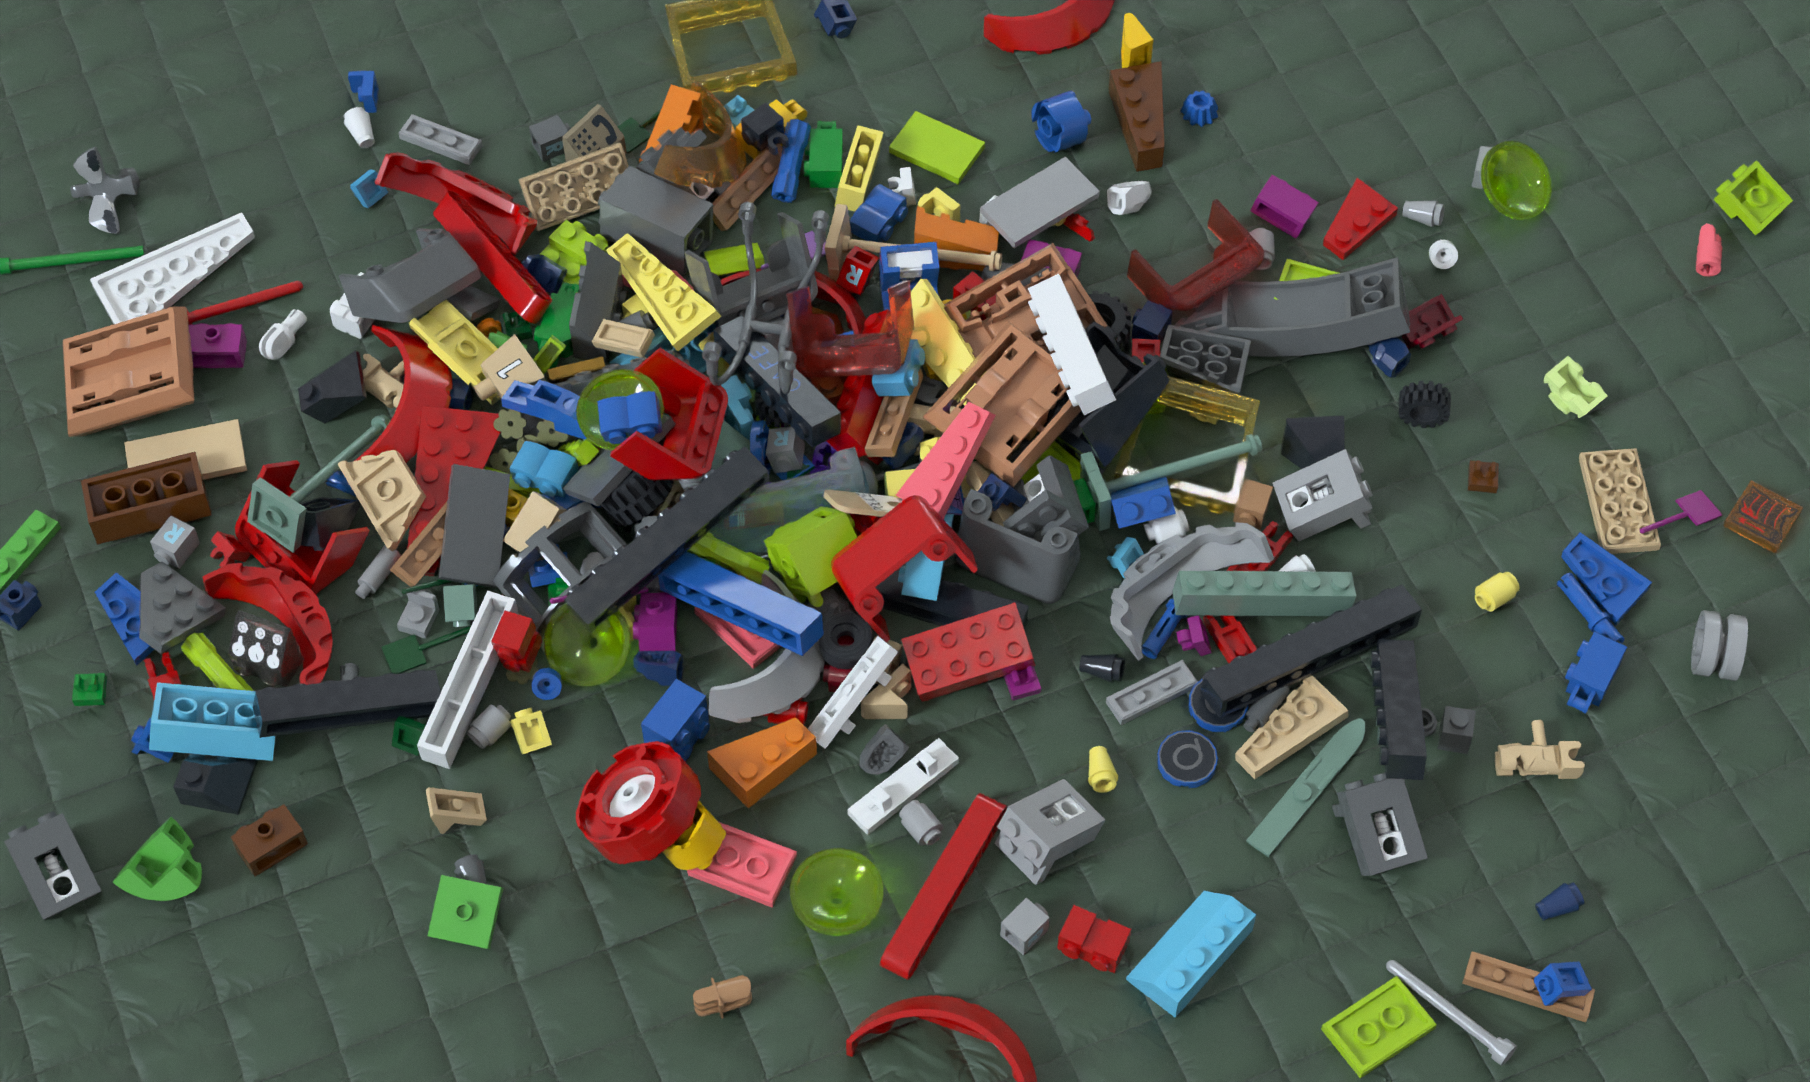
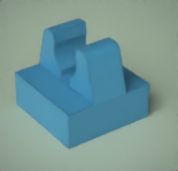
(366, 190)

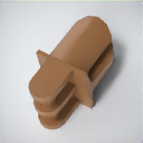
(723, 996)

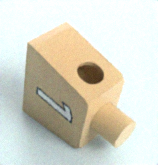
(504, 366)

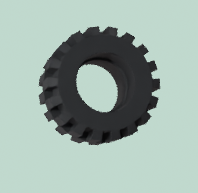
(1115, 316)
(635, 498)

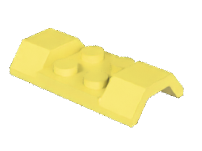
(456, 342)

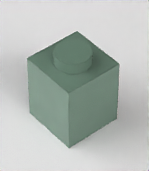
(460, 604)

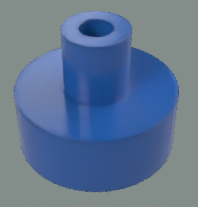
(546, 684)

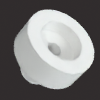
(1443, 254)

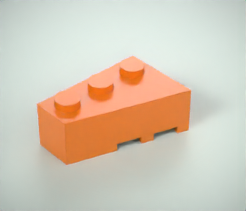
(679, 109)
(955, 236)
(762, 760)

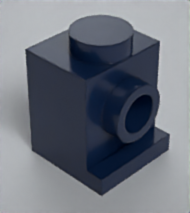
(836, 17)
(19, 604)

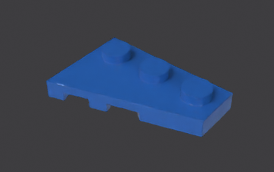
(1605, 577)
(121, 605)

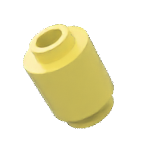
(1496, 591)

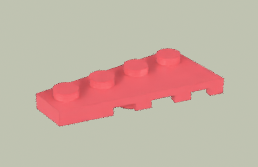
(949, 459)

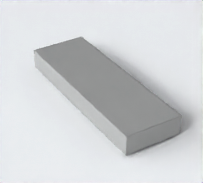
(440, 139)
(1151, 692)

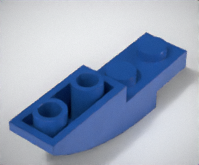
(545, 402)

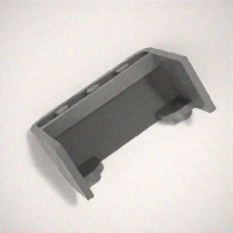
(787, 264)
(413, 284)

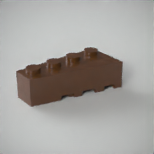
(1139, 108)

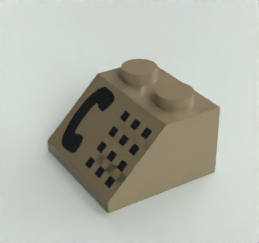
(591, 134)

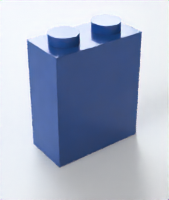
(1142, 502)

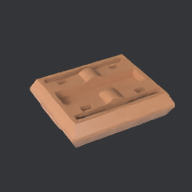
(1013, 301)
(122, 366)
(1018, 395)

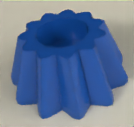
(1199, 108)

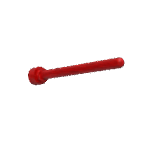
(244, 301)

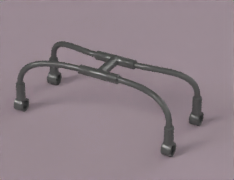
(786, 358)

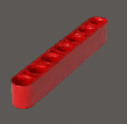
(493, 257)
(943, 887)

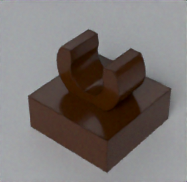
(1483, 476)

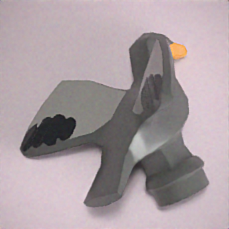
(103, 189)

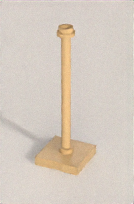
(840, 242)

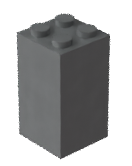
(657, 217)

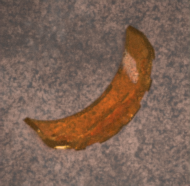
(708, 163)

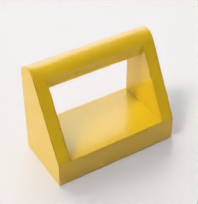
(1136, 43)

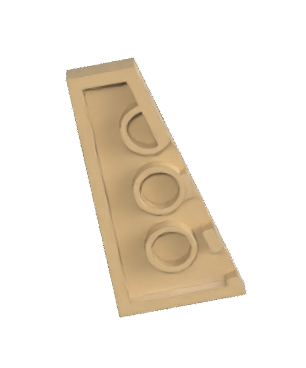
(1299, 721)

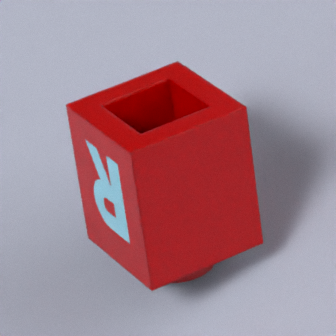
(857, 270)

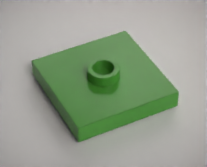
(465, 912)

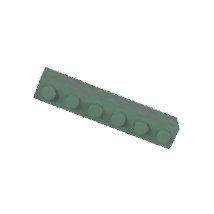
(1262, 593)

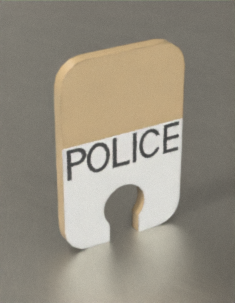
(861, 502)

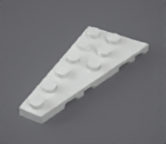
(171, 271)

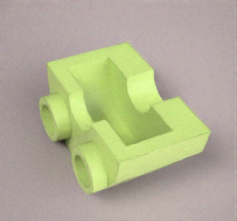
(1570, 389)

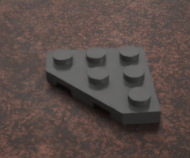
(172, 608)

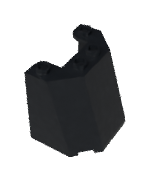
(1135, 391)

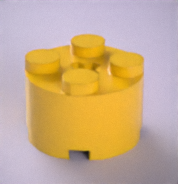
(698, 843)

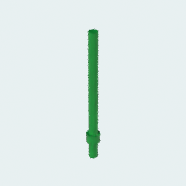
(8, 265)

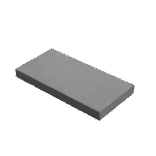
(1039, 202)

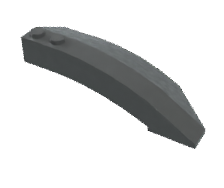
(1310, 313)

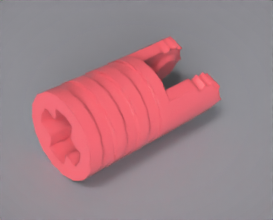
(1709, 252)

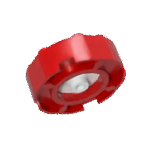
(639, 803)

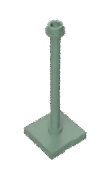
(1101, 490)
(281, 514)

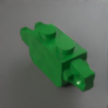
(557, 320)

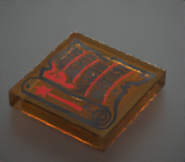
(1763, 516)

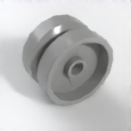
(1719, 645)

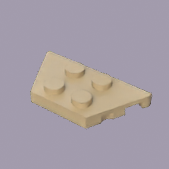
(386, 493)

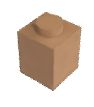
(1253, 503)

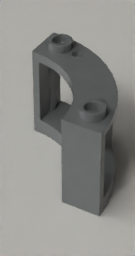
(542, 543)

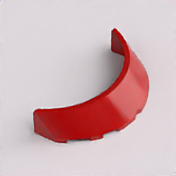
(1043, 32)
(432, 181)
(828, 291)
(425, 384)
(285, 599)
(958, 1016)

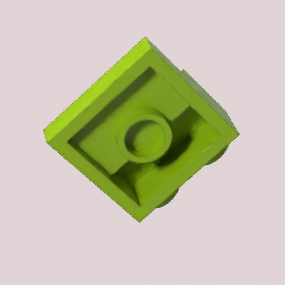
(1752, 197)
(567, 248)

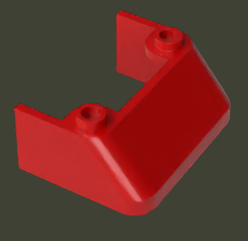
(698, 414)
(888, 546)
(311, 567)

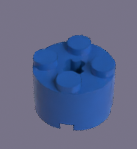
(1060, 122)

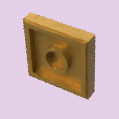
(564, 372)

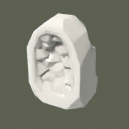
(1128, 196)

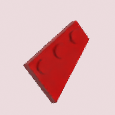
(1358, 219)

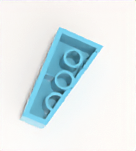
(921, 575)

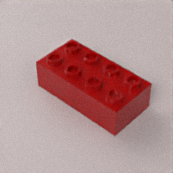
(968, 652)

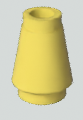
(1101, 770)

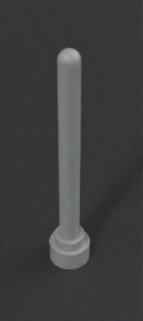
(1499, 1048)

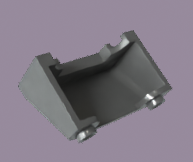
(1015, 560)

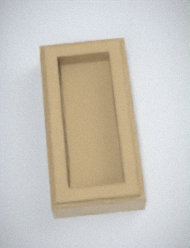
(623, 338)

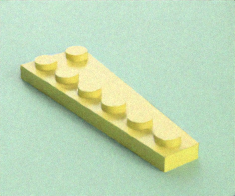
(670, 301)
(939, 335)

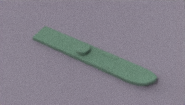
(1307, 788)

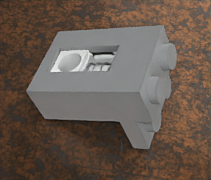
(1332, 492)
(1047, 828)

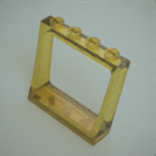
(702, 14)
(1211, 403)

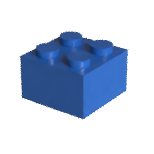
(678, 719)

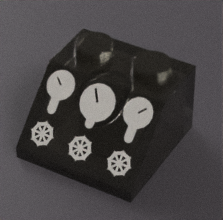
(264, 650)

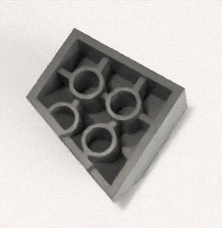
(599, 299)
(1206, 357)

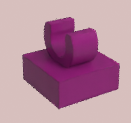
(1195, 636)
(1023, 683)

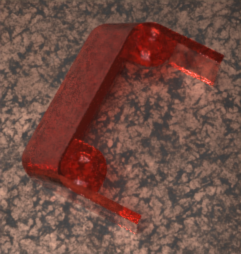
(1231, 261)
(832, 355)

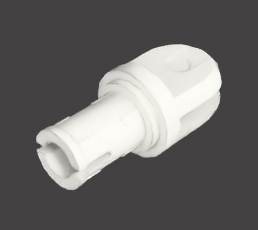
(281, 336)

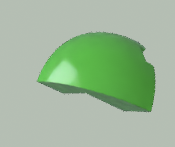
(162, 866)

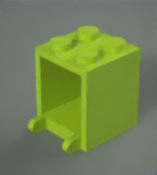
(806, 551)

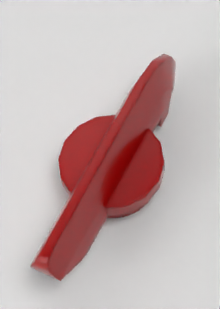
(1079, 225)

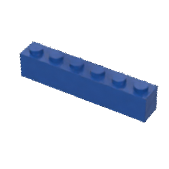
(743, 603)

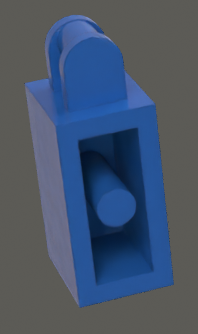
(1594, 671)

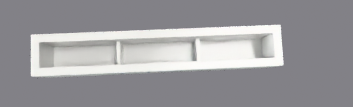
(1071, 345)
(464, 684)

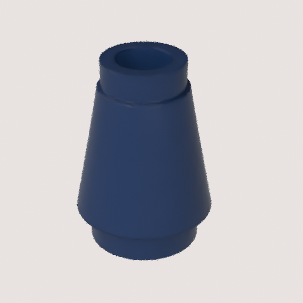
(1561, 901)

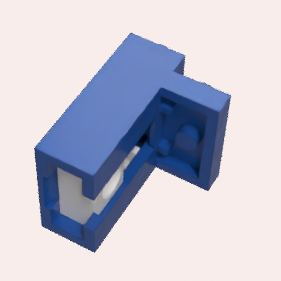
(907, 263)

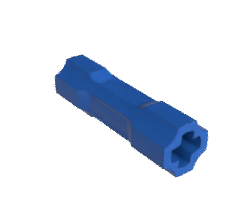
(787, 179)

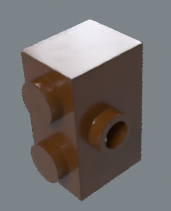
(269, 839)

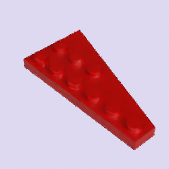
(444, 440)

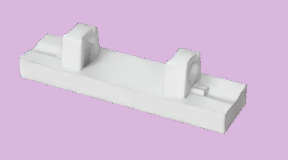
(852, 691)
(902, 786)

